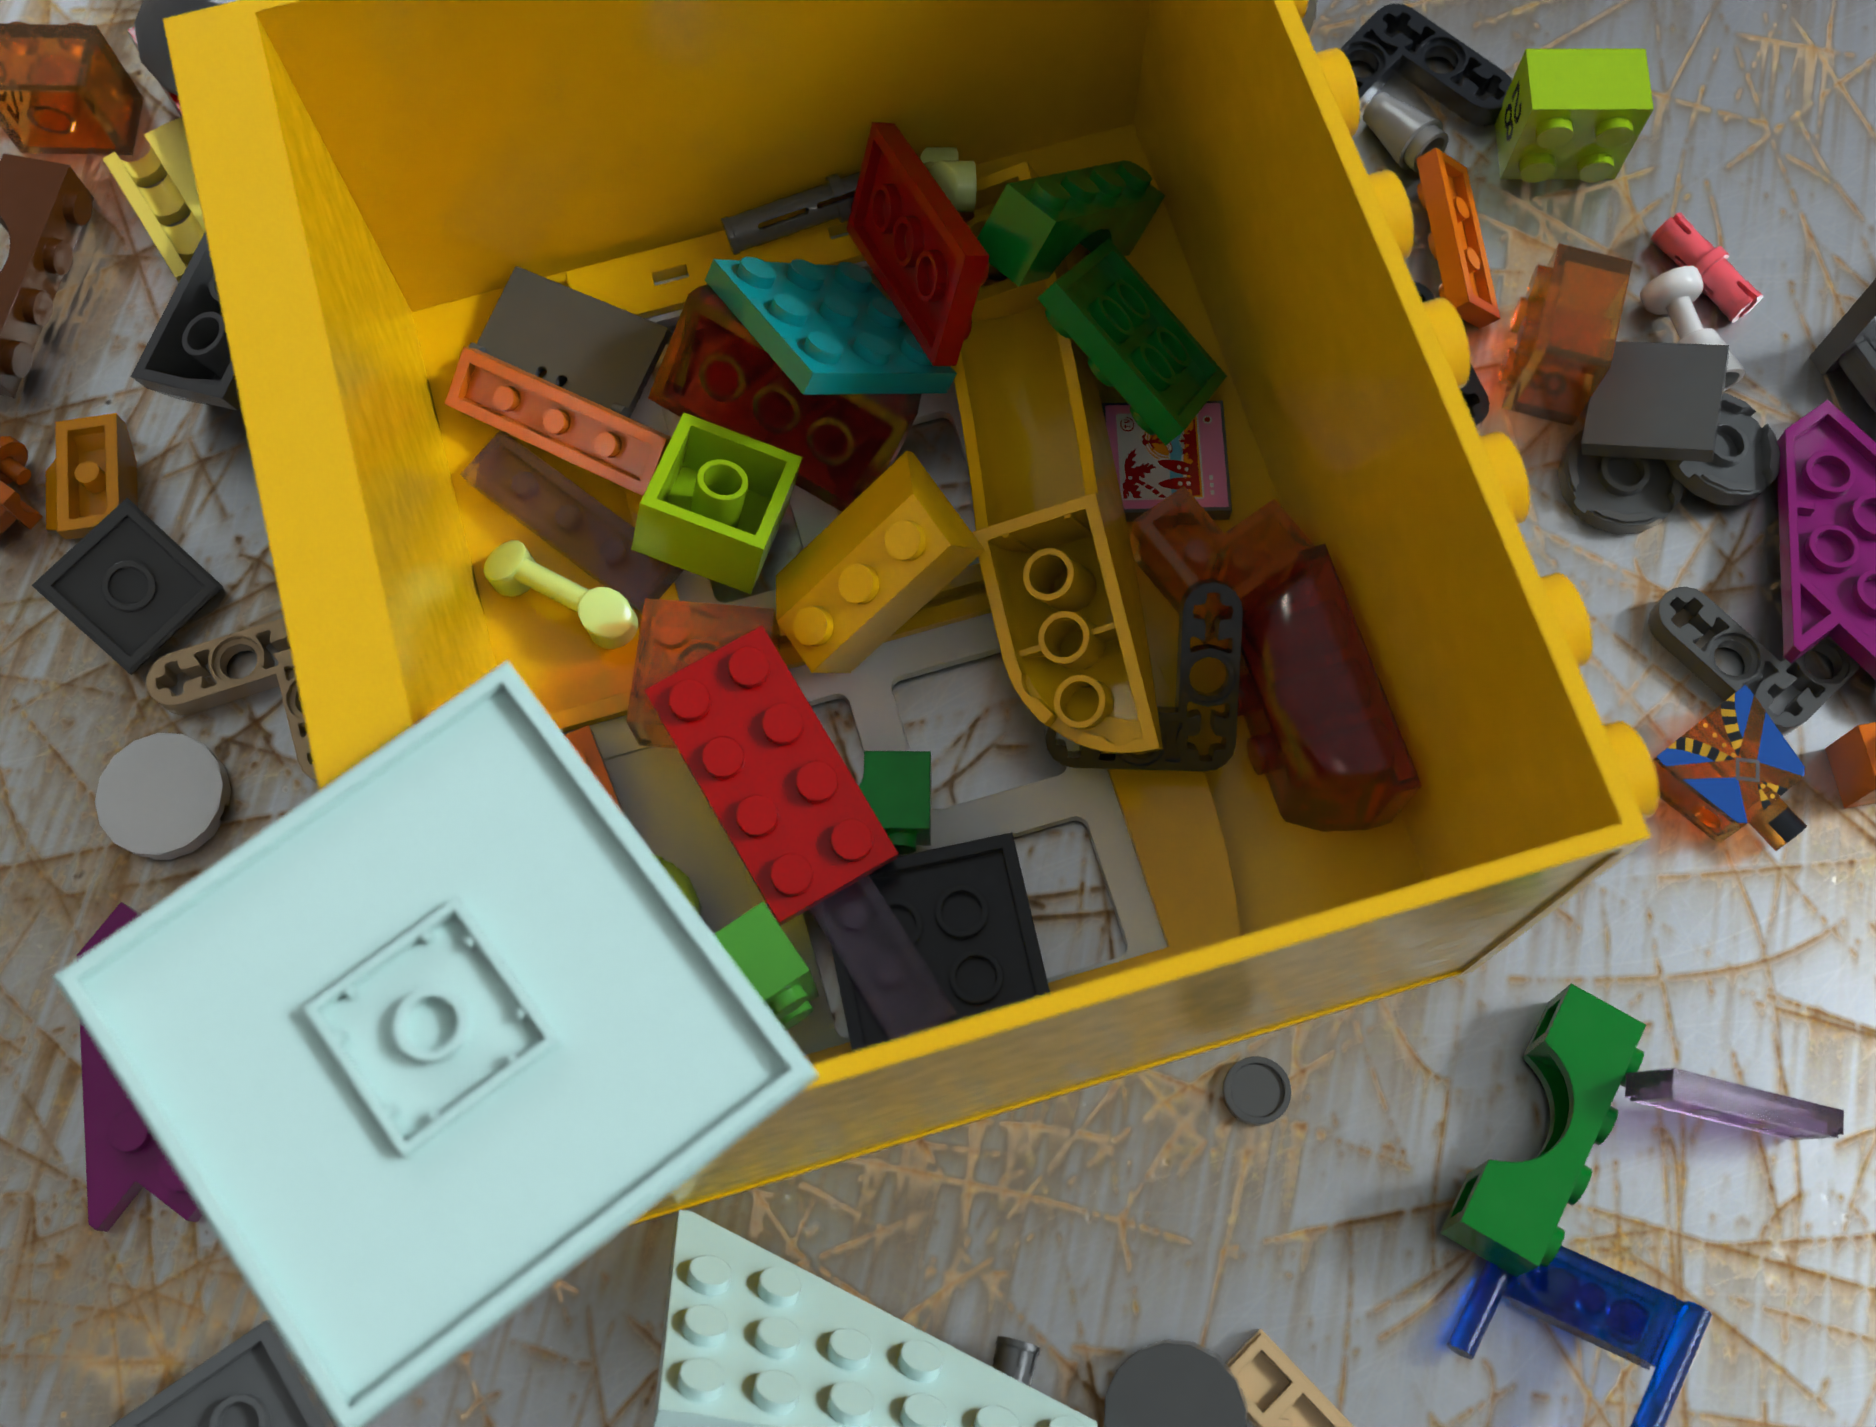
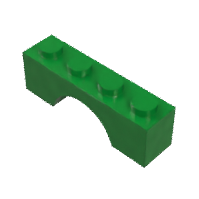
(1051, 214)
(1515, 1207)

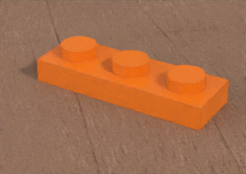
(1456, 238)

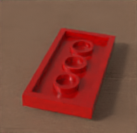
(917, 244)
(771, 775)

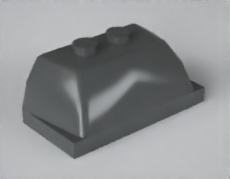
(190, 344)

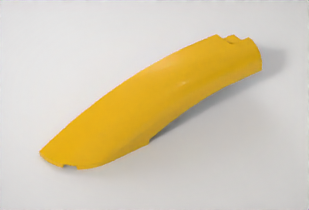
(1051, 515)

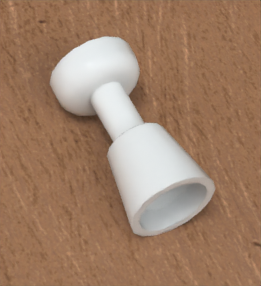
(1673, 295)

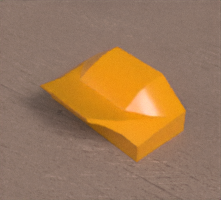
(90, 473)

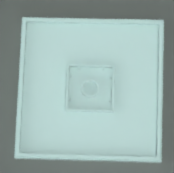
(431, 1042)

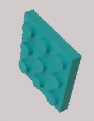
(827, 327)

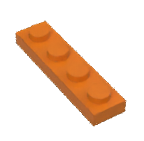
(556, 420)

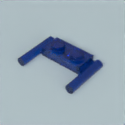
(1601, 1309)

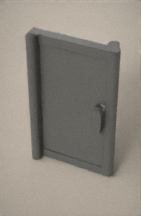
(575, 338)

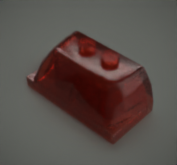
(730, 380)
(1319, 706)

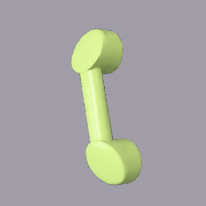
(953, 175)
(601, 610)

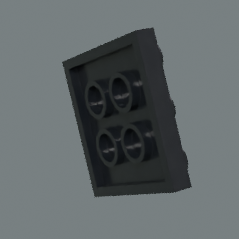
(969, 925)

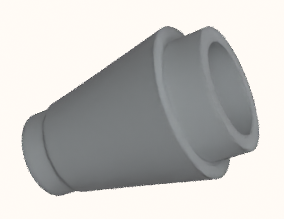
(1404, 129)

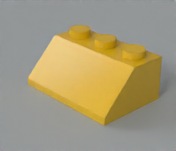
(872, 568)

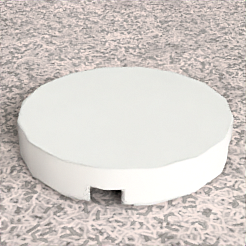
(162, 796)

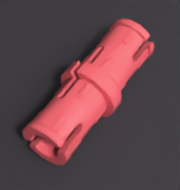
(1720, 279)

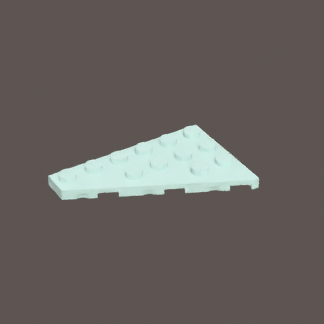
(782, 1348)

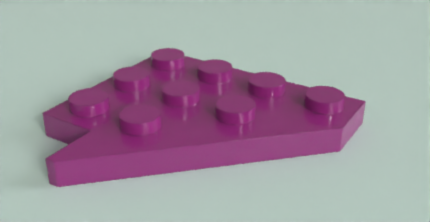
(1828, 535)

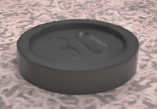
(1256, 1091)

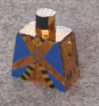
(1733, 773)

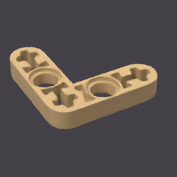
(202, 695)

